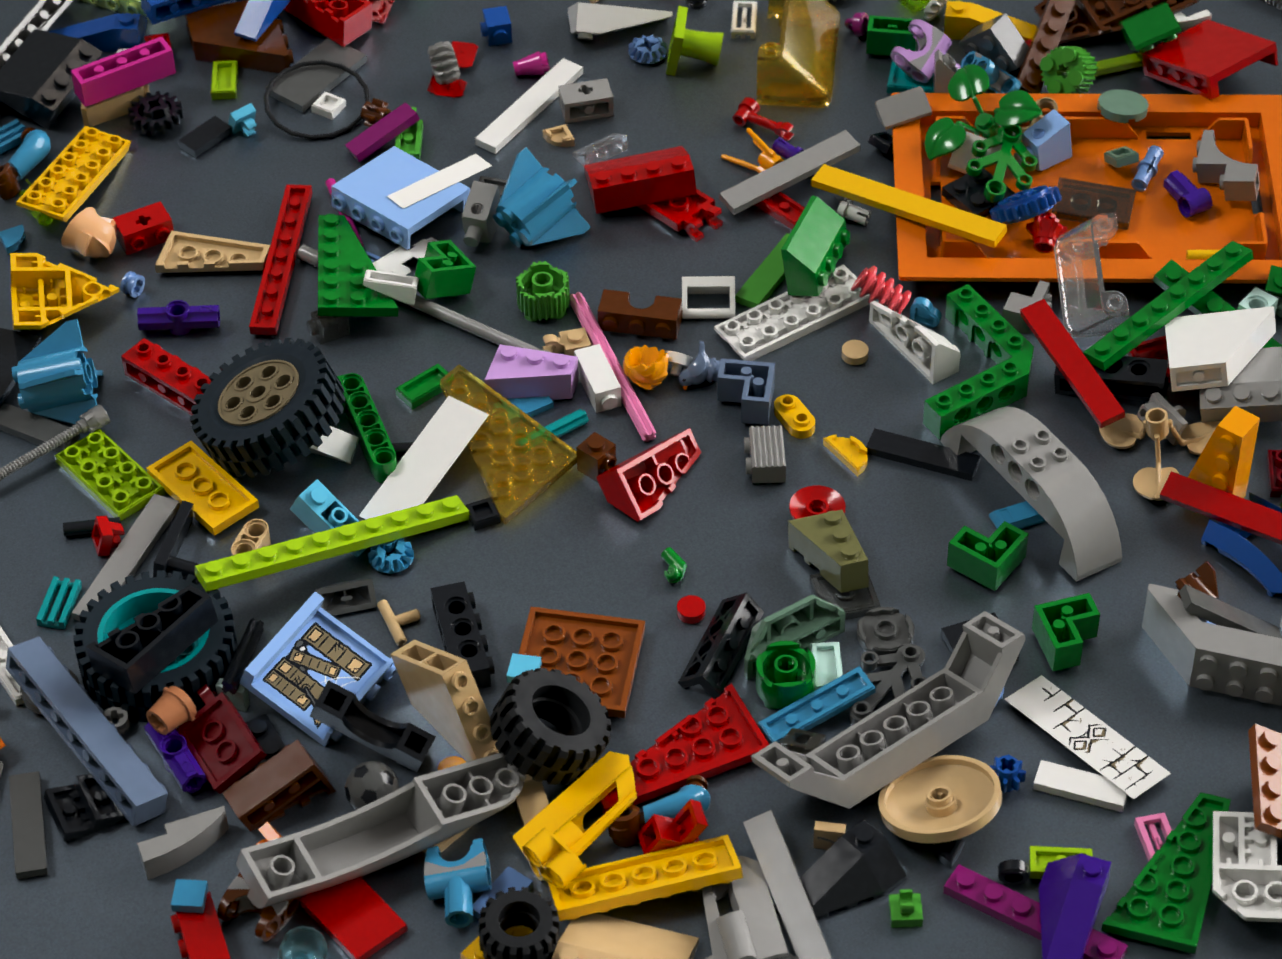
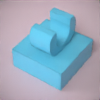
(243, 120)

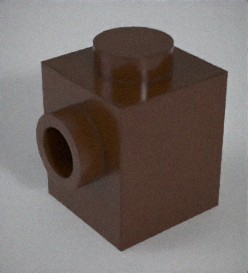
(595, 456)

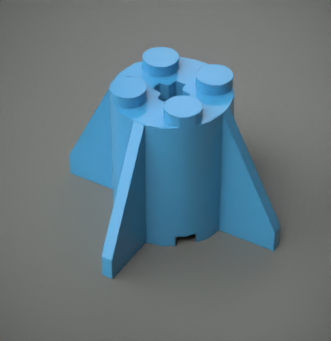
(537, 205)
(57, 376)

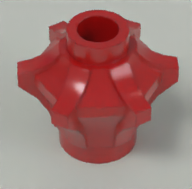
(1045, 231)

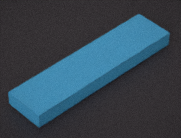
(818, 705)

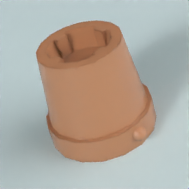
(171, 710)

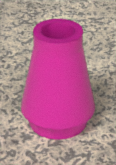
(532, 65)

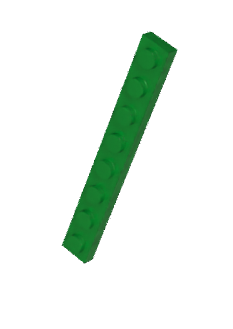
(1168, 305)

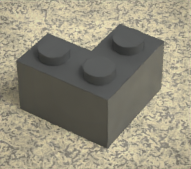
(998, 41)

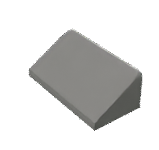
(902, 108)

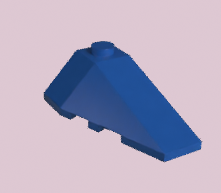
(109, 32)

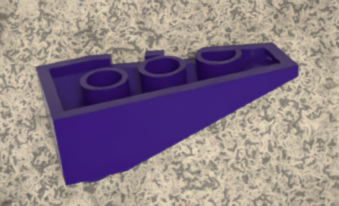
(1070, 904)

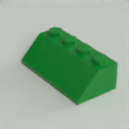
(813, 248)

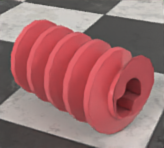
(882, 291)

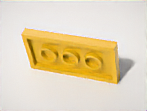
(196, 478)

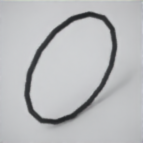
(312, 63)

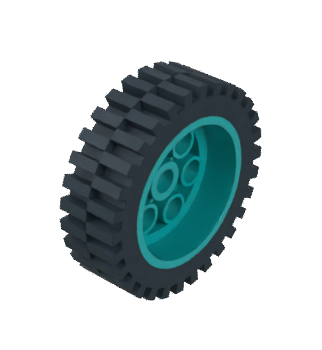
(198, 665)

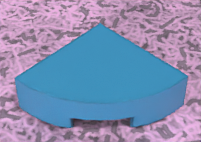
(12, 238)

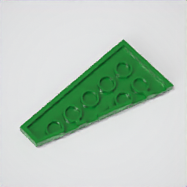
(342, 273)
(1174, 886)

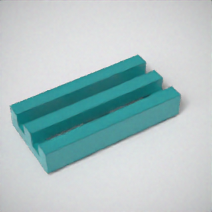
(55, 585)

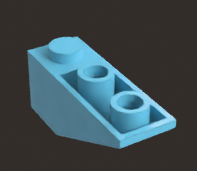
(322, 510)

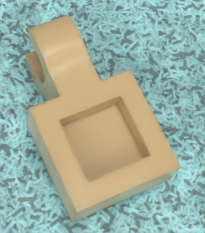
(567, 341)

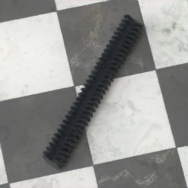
(242, 656)

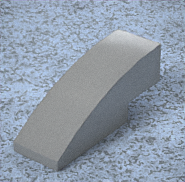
(182, 841)

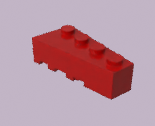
(336, 19)

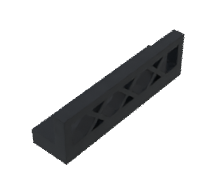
(722, 644)

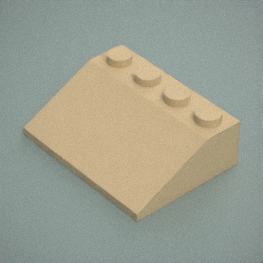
(614, 938)

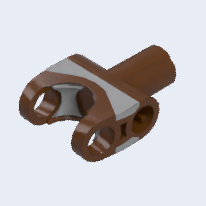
(272, 917)

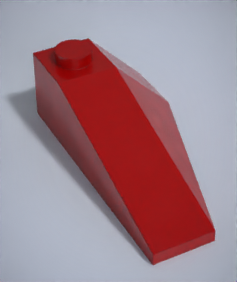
(648, 477)

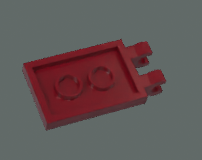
(221, 740)

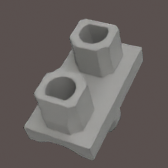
(1175, 413)

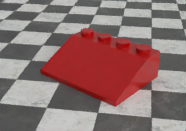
(640, 179)

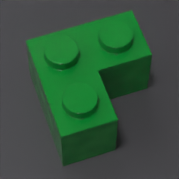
(444, 271)
(987, 558)
(1063, 627)

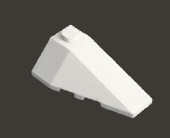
(598, 19)

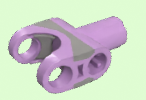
(921, 64)

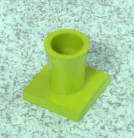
(692, 43)

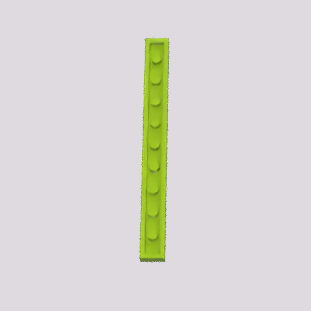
(331, 543)

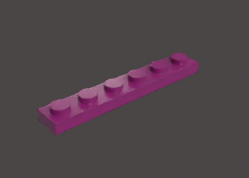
(1018, 910)

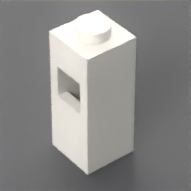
(598, 378)

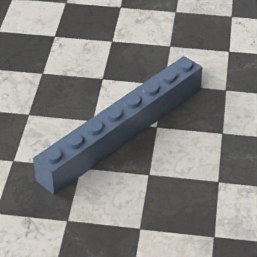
(87, 731)

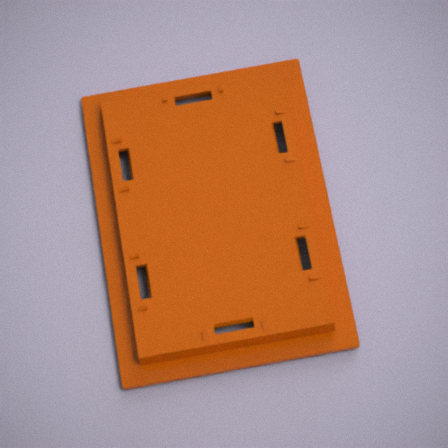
(1244, 130)

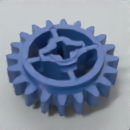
(1025, 204)

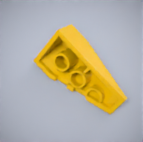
(964, 16)

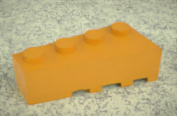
(1229, 453)

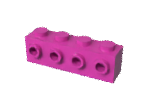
(123, 71)

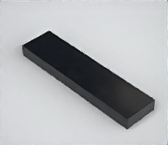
(922, 454)

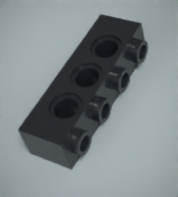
(1127, 378)
(461, 628)

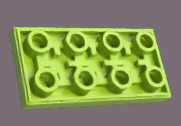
(109, 474)

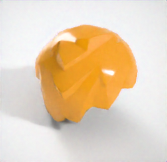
(646, 366)

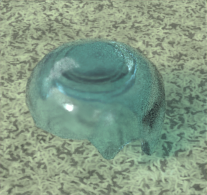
(303, 944)

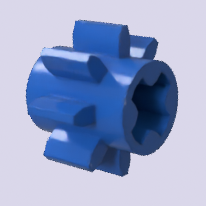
(1009, 772)

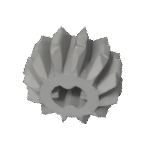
(443, 62)

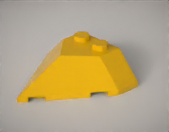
(49, 292)

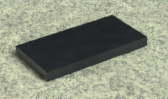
(13, 348)

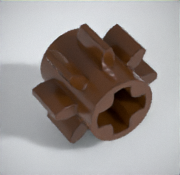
(374, 111)

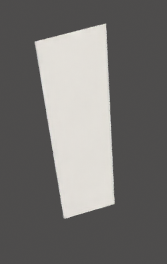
(439, 181)

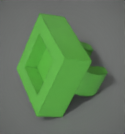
(905, 909)

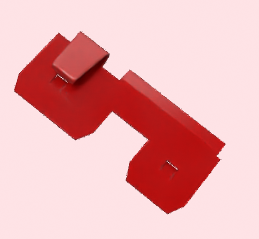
(465, 57)

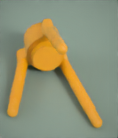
(766, 159)

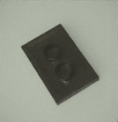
(1086, 199)

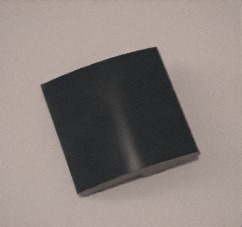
(81, 808)

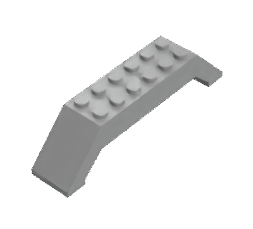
(1213, 654)
(909, 726)

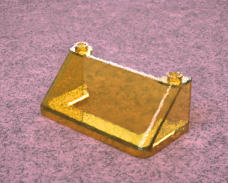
(803, 62)

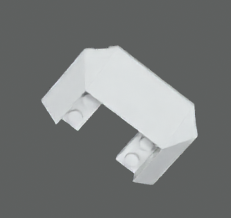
(1246, 867)

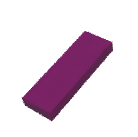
(382, 132)

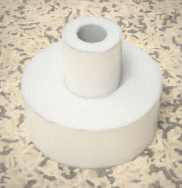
(678, 361)

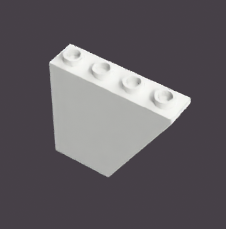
(1215, 346)

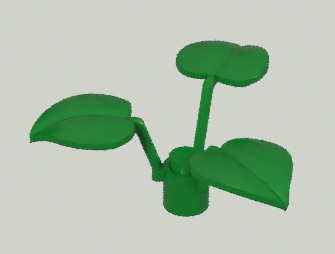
(970, 80)

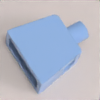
(1048, 141)

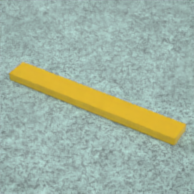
(909, 205)

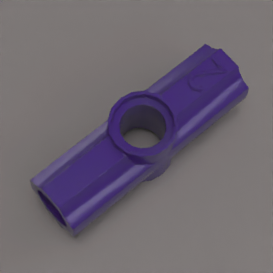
(178, 317)
(177, 759)

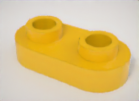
(794, 416)

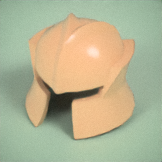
(90, 234)

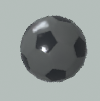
(369, 783)

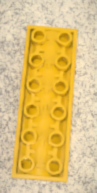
(74, 174)

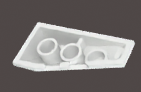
(919, 345)

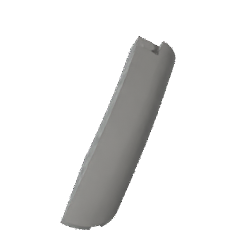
(379, 832)

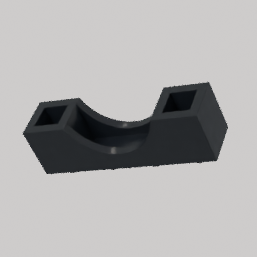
(346, 714)

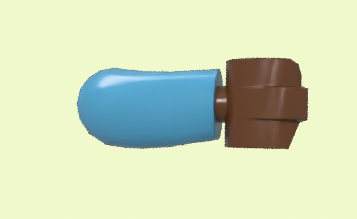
(31, 152)
(628, 824)

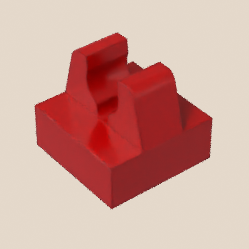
(106, 535)

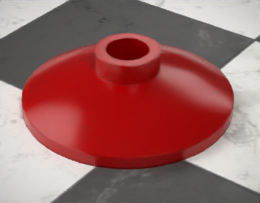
(814, 501)

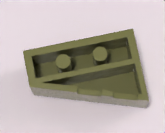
(832, 547)

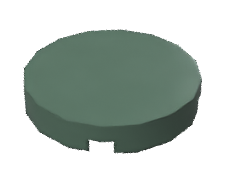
(1122, 106)

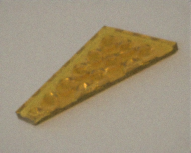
(510, 448)

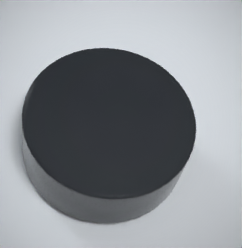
(1013, 872)

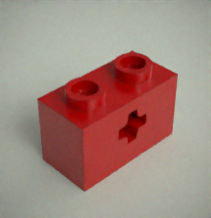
(143, 228)

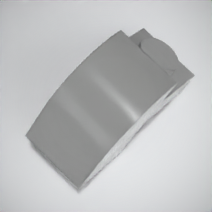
(1017, 301)

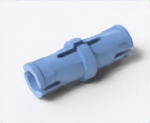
(1147, 168)

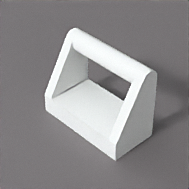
(708, 285)

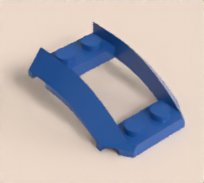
(1234, 545)

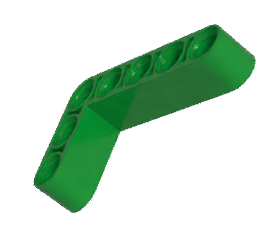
(368, 427)

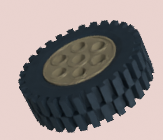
(267, 407)

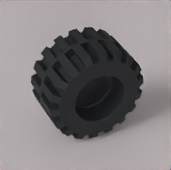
(518, 909)

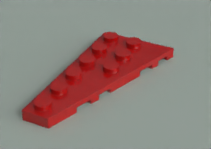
(700, 744)

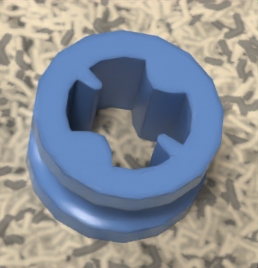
(132, 284)

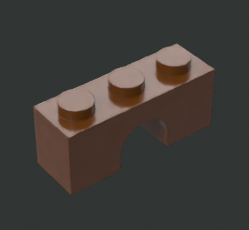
(658, 320)

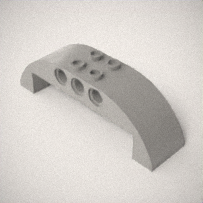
(1049, 481)

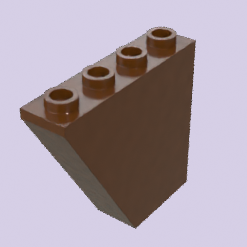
(214, 39)

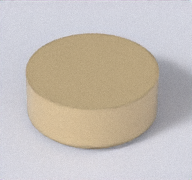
(854, 352)

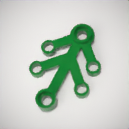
(1008, 138)

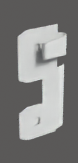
(393, 261)

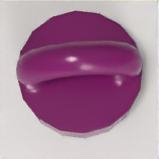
(858, 24)

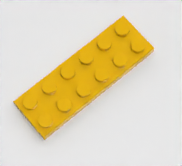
(647, 877)

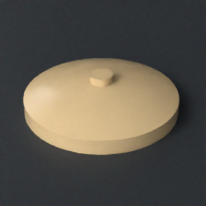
(941, 799)

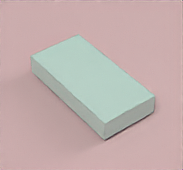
(827, 662)

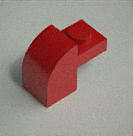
(668, 832)

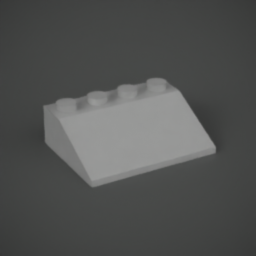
(1253, 390)

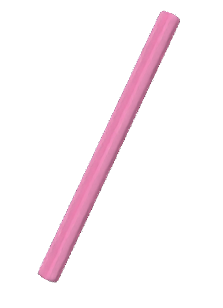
(628, 395)

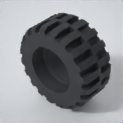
(536, 747)

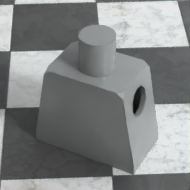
(476, 221)

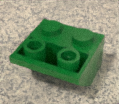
(1150, 27)
(887, 33)

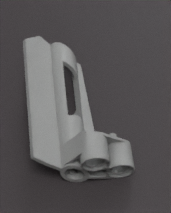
(753, 926)

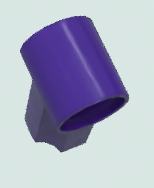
(1189, 198)

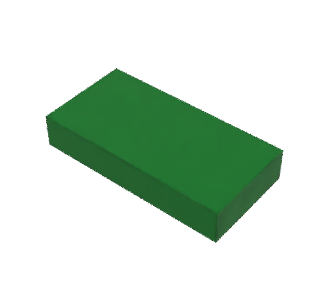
(421, 387)

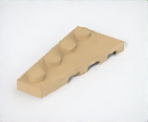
(208, 254)

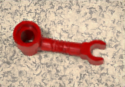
(748, 112)

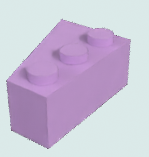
(532, 373)

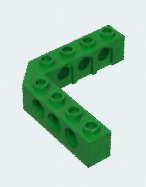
(993, 387)

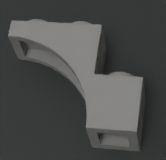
(1236, 178)

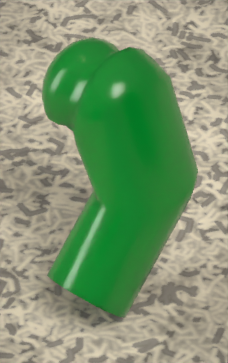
(676, 567)

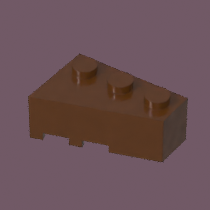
(277, 785)

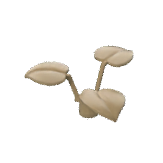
(1124, 433)

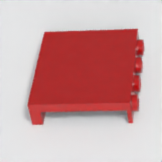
(1206, 56)

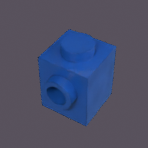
(496, 26)

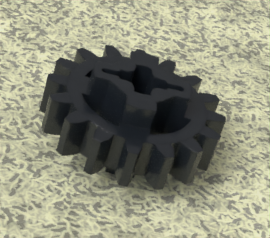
(155, 113)

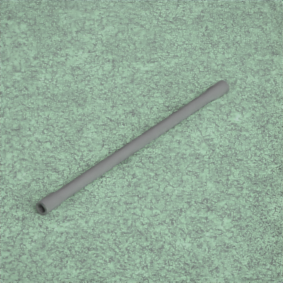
(310, 256)

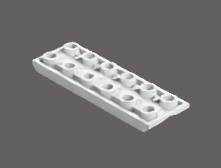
(791, 317)

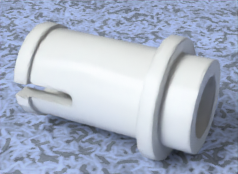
(854, 212)

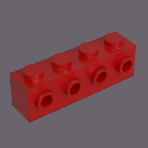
(164, 374)

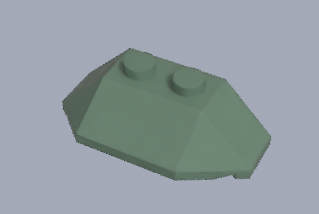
(802, 622)

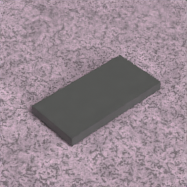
(306, 84)

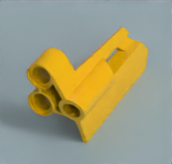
(557, 832)

